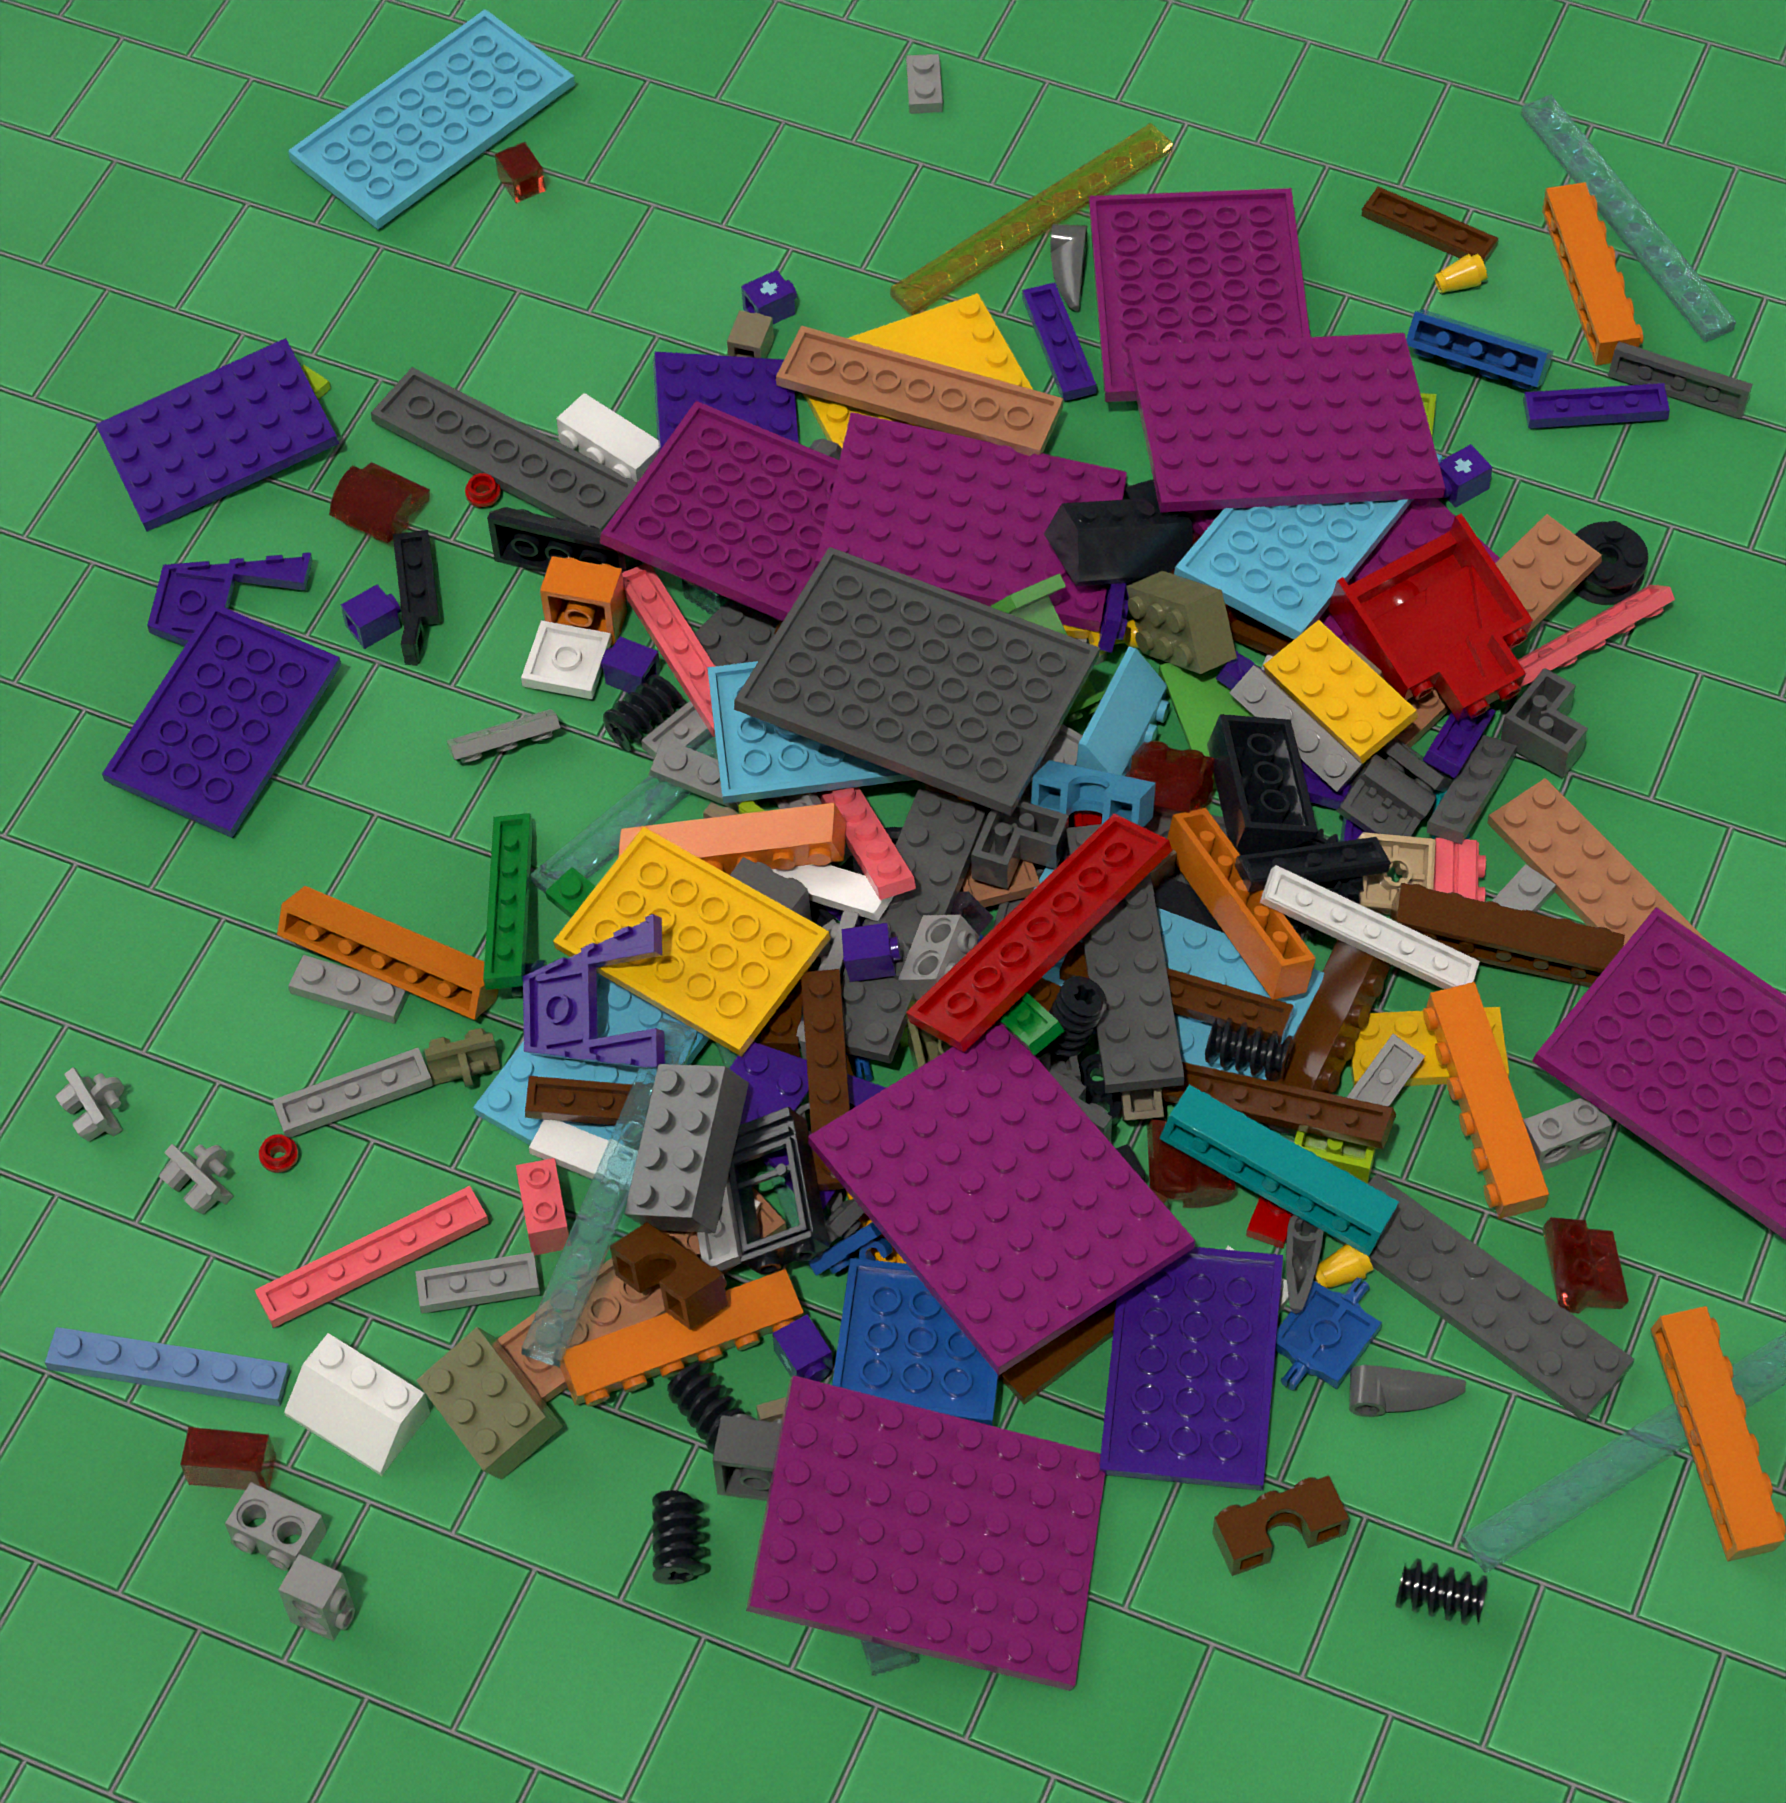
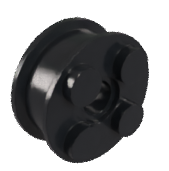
(1621, 565)

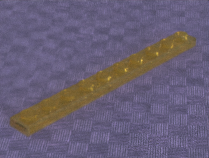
(1030, 219)

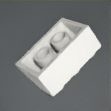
(356, 1404)

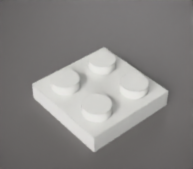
(566, 659)

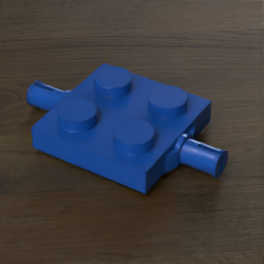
(1326, 1335)

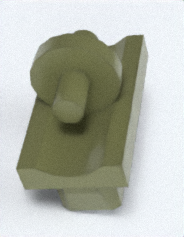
(462, 1058)

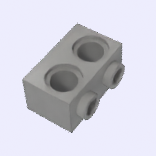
(935, 950)
(1567, 1132)
(281, 1520)
(317, 1598)

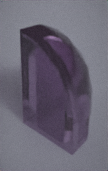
(971, 911)

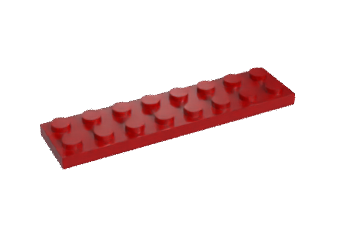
(1038, 932)

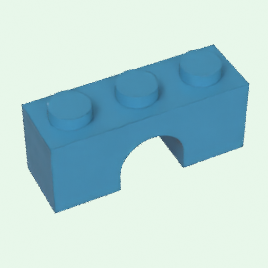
(1077, 788)

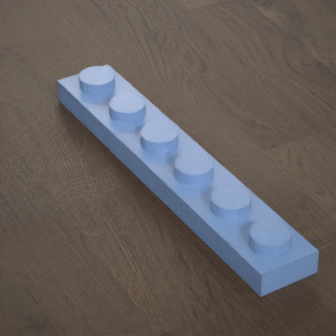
(168, 1366)

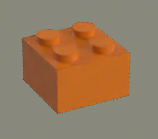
(584, 595)

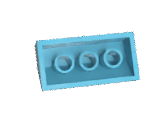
(1124, 716)

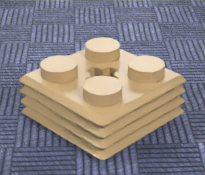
(1412, 859)

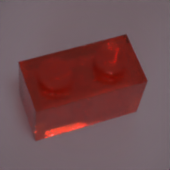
(227, 1458)

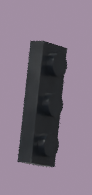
(416, 576)

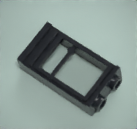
(801, 1243)

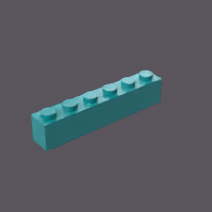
(1279, 1170)

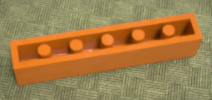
(1590, 270)
(771, 837)
(1256, 931)
(386, 951)
(1486, 1101)
(666, 1345)
(1718, 1433)

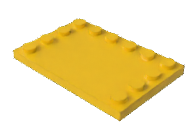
(950, 335)
(724, 945)

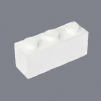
(606, 437)

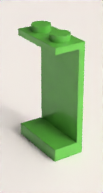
(1035, 606)
(1199, 702)

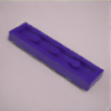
(1059, 341)
(1596, 405)

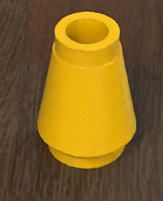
(1462, 274)
(1343, 1267)

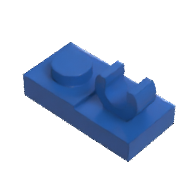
(838, 1255)

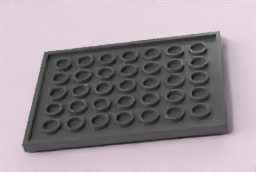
(918, 680)

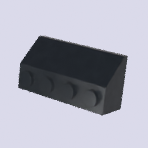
(532, 539)
(1118, 540)
(1260, 784)

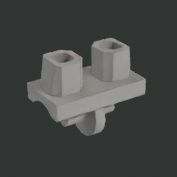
(94, 1098)
(207, 1188)

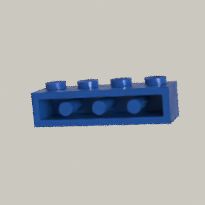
(1480, 348)

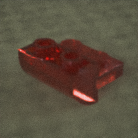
(377, 501)
(1179, 775)
(1182, 1176)
(1584, 1265)

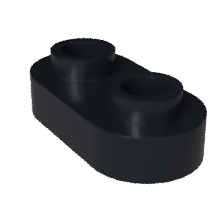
(1095, 1090)

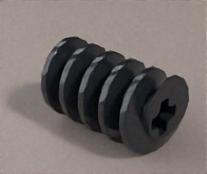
(640, 709)
(1078, 1010)
(1248, 1049)
(702, 1400)
(677, 1537)
(1442, 1591)

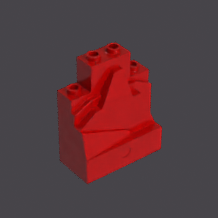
(1439, 622)

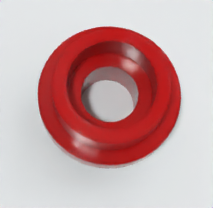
(482, 483)
(276, 1144)

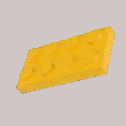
(1340, 691)
(1412, 1030)

